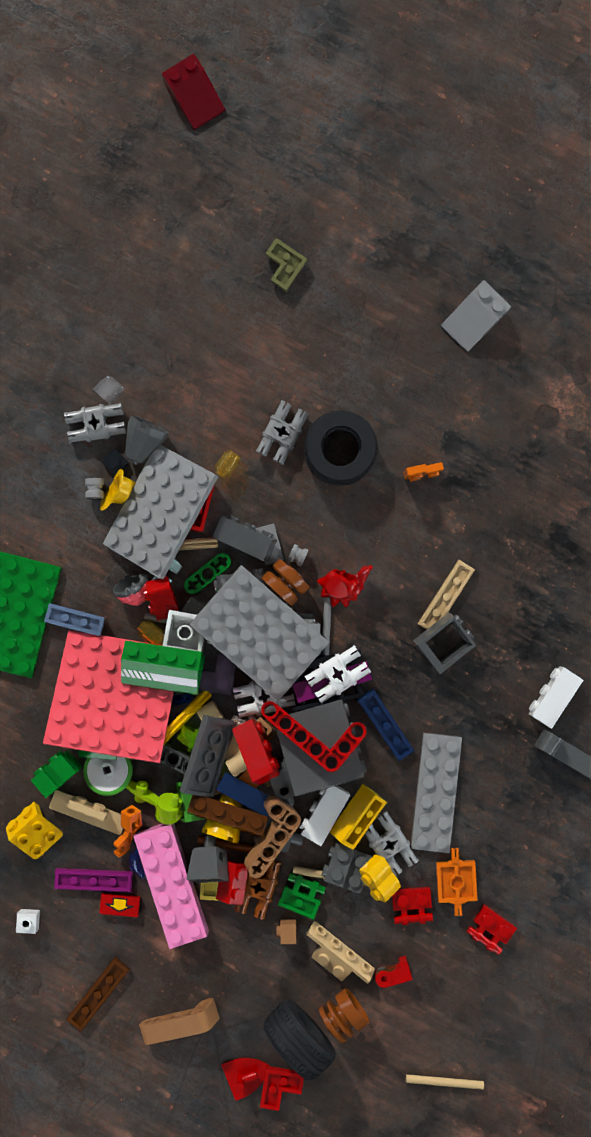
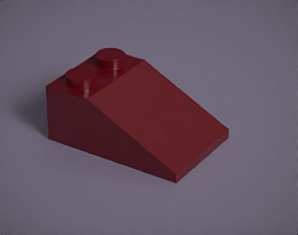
(193, 91)

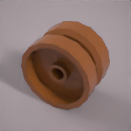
(288, 579)

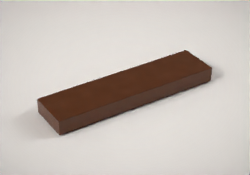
(98, 994)

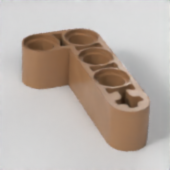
(258, 861)
(181, 1023)

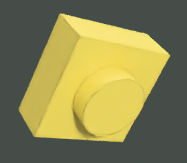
(208, 891)

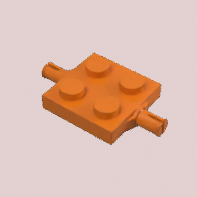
(456, 881)

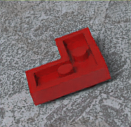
(275, 1082)

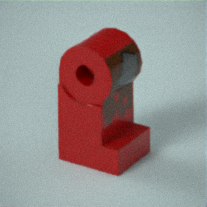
(393, 974)

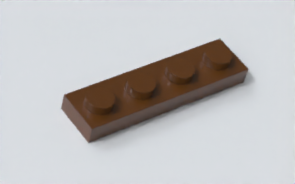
(227, 815)

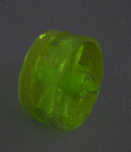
(188, 736)

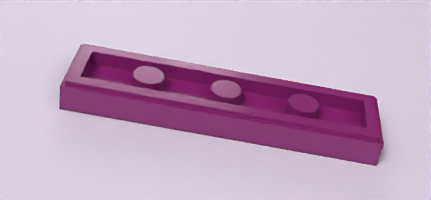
(306, 692)
(93, 880)

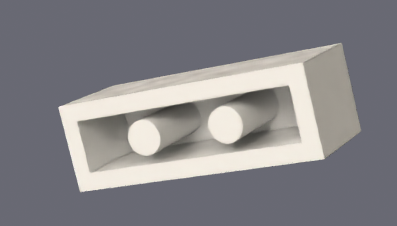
(555, 696)
(324, 814)

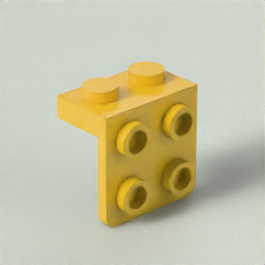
(32, 832)

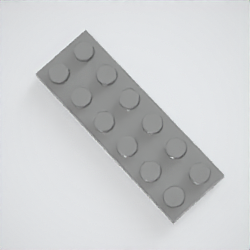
(436, 792)

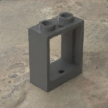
(455, 654)

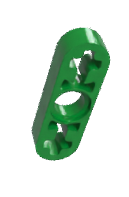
(207, 581)

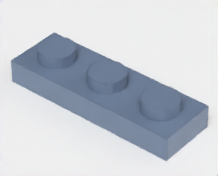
(75, 619)

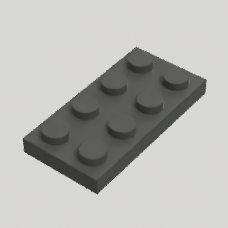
(208, 756)

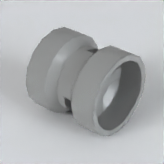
(94, 488)

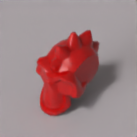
(343, 586)

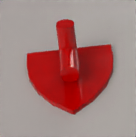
(244, 1075)

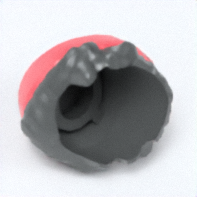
(131, 589)

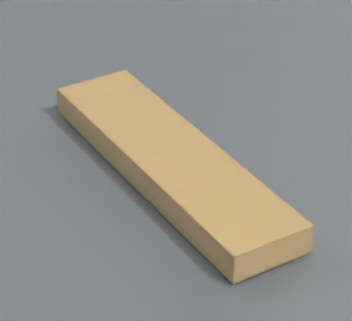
(446, 594)

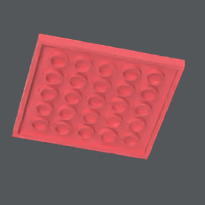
(99, 712)

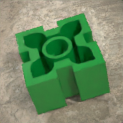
(53, 776)

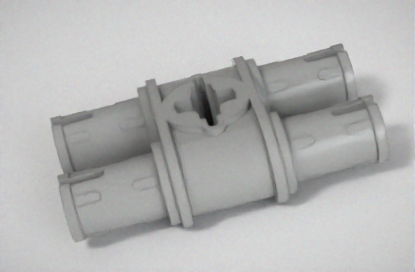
(88, 415)
(286, 442)
(399, 842)

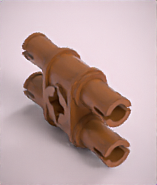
(263, 894)

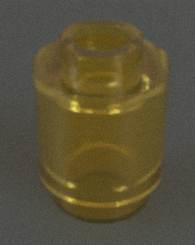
(227, 464)
(150, 633)

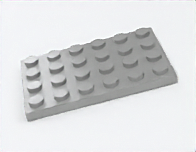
(160, 511)
(259, 633)

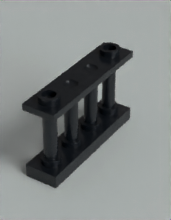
(315, 665)

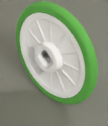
(110, 783)

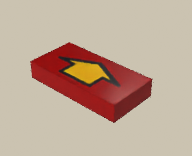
(119, 905)

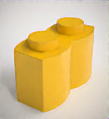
(379, 878)

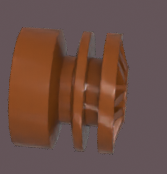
(344, 1015)

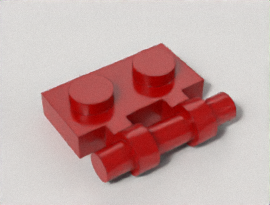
(410, 899)
(494, 924)

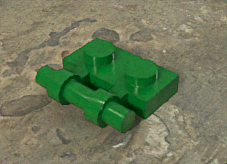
(298, 901)

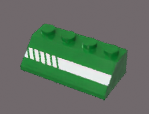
(161, 667)

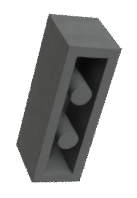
(245, 537)

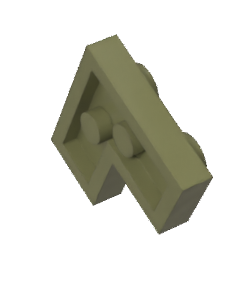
(290, 264)

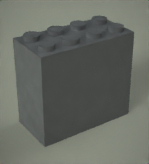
(327, 724)

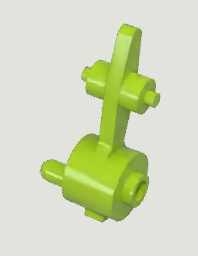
(167, 805)

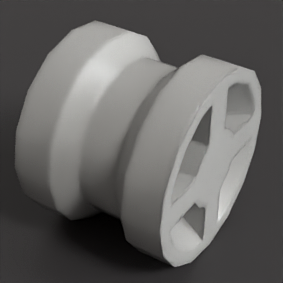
(297, 555)

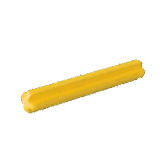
(186, 714)

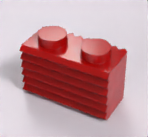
(161, 597)
(233, 890)

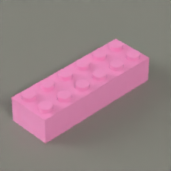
(167, 878)

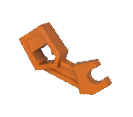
(131, 821)

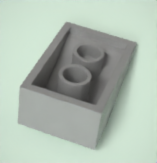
(475, 316)

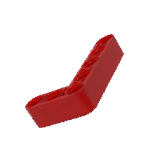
(311, 740)

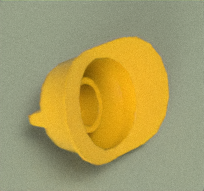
(118, 491)

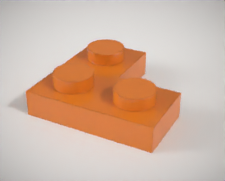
(417, 472)

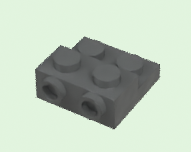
(345, 867)

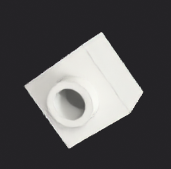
(32, 917)

